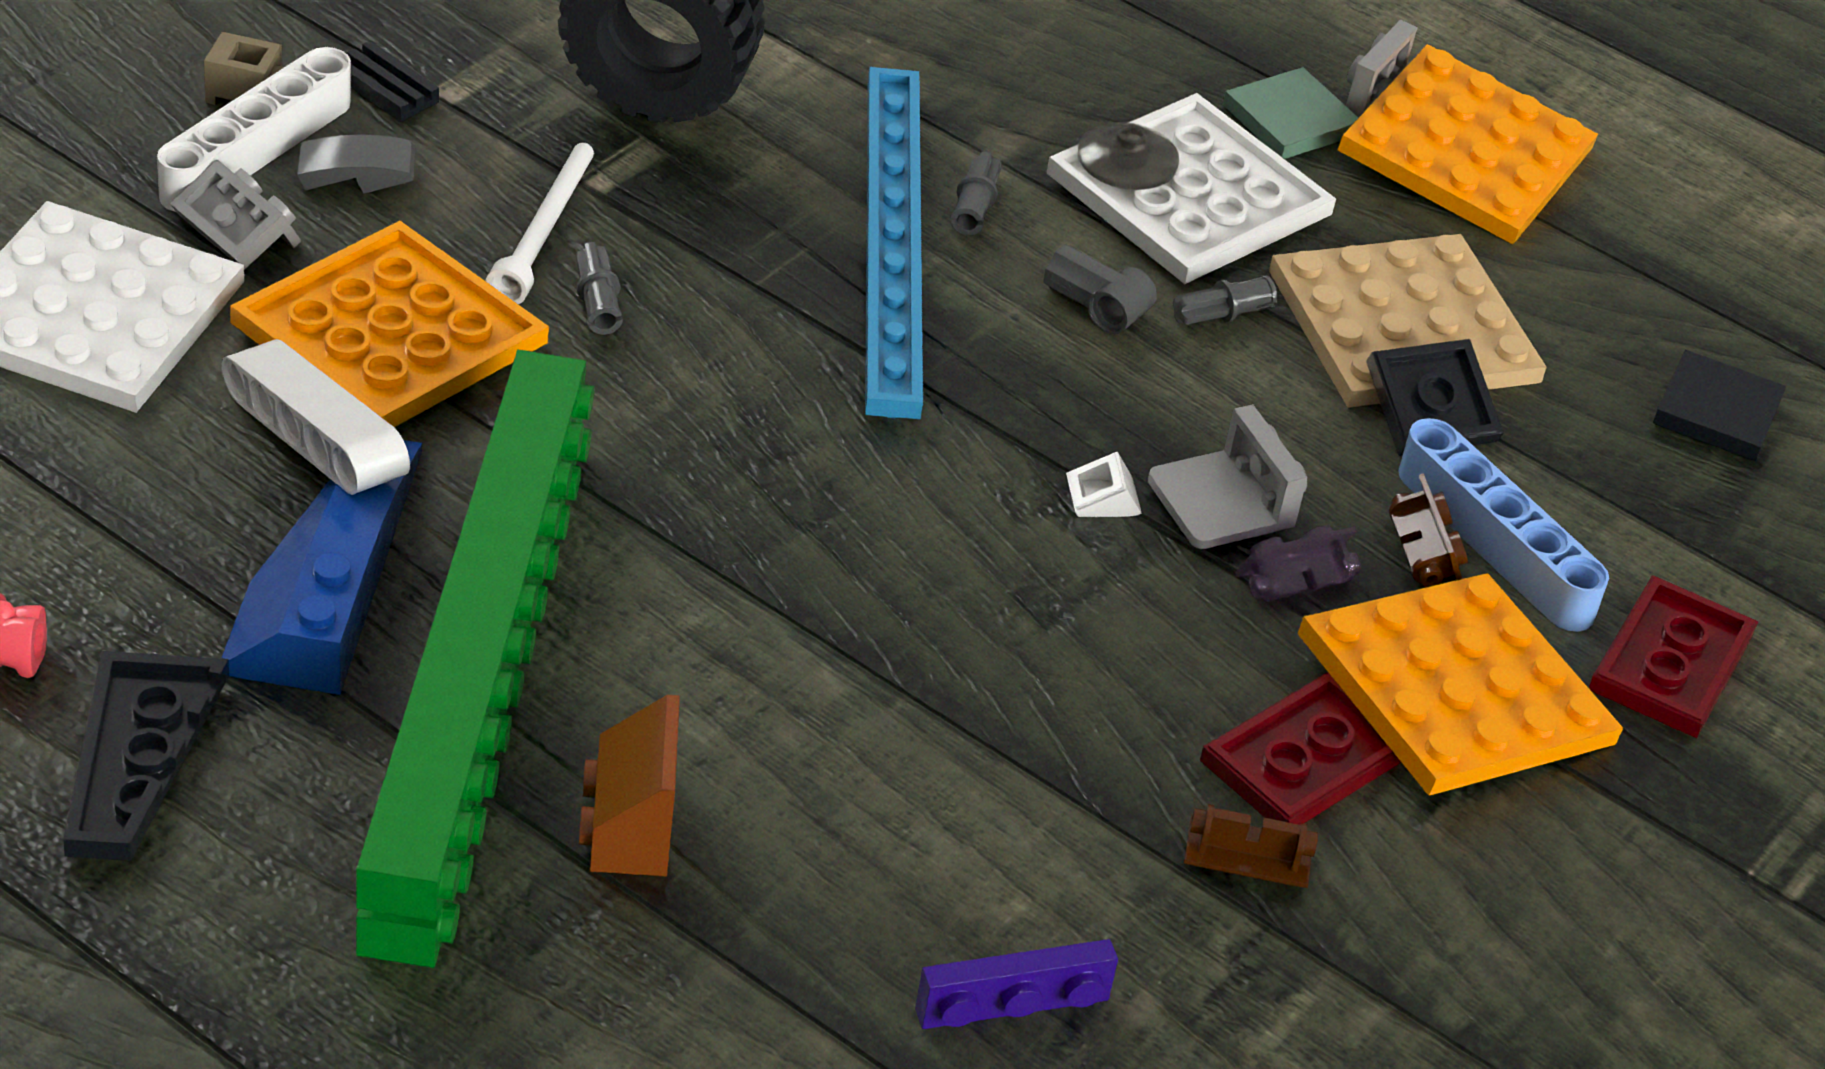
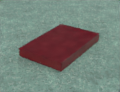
(1673, 656)
(1300, 753)

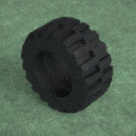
(656, 74)

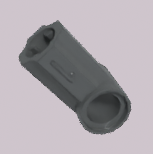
(1111, 296)

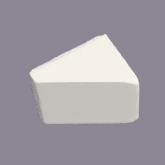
(1104, 489)

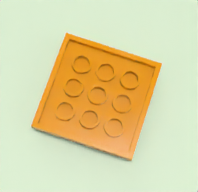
(1468, 143)
(393, 322)
(1459, 683)

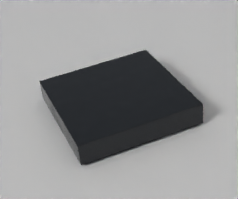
(1434, 383)
(1719, 405)

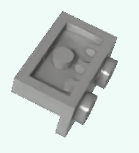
(234, 214)

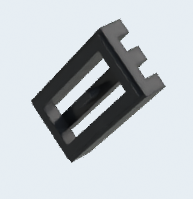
(390, 77)

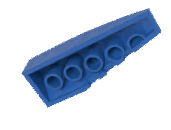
(317, 588)

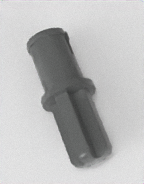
(976, 194)
(598, 289)
(1225, 300)

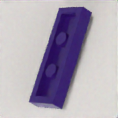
(1016, 984)

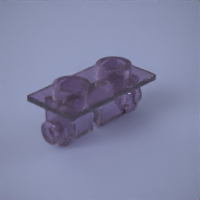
(1279, 565)

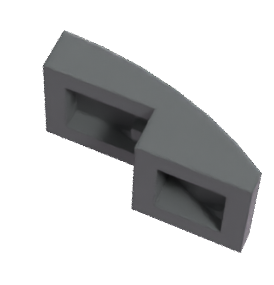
(371, 159)

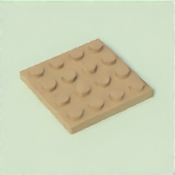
(1399, 298)

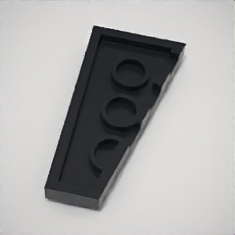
(134, 744)

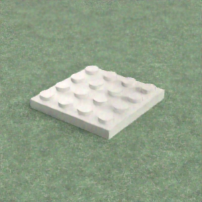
(1219, 205)
(104, 304)

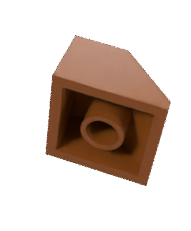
(633, 792)

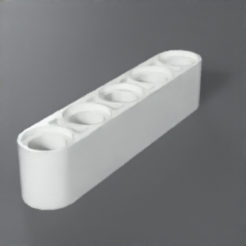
(260, 121)
(316, 416)

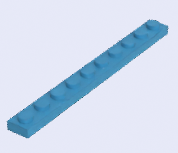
(893, 246)

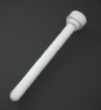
(514, 273)

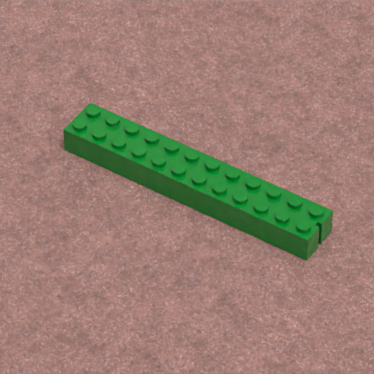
(470, 666)

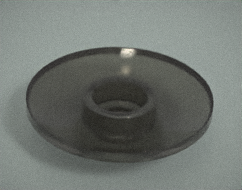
(1128, 155)

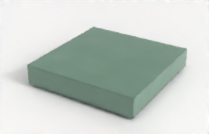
(1290, 112)

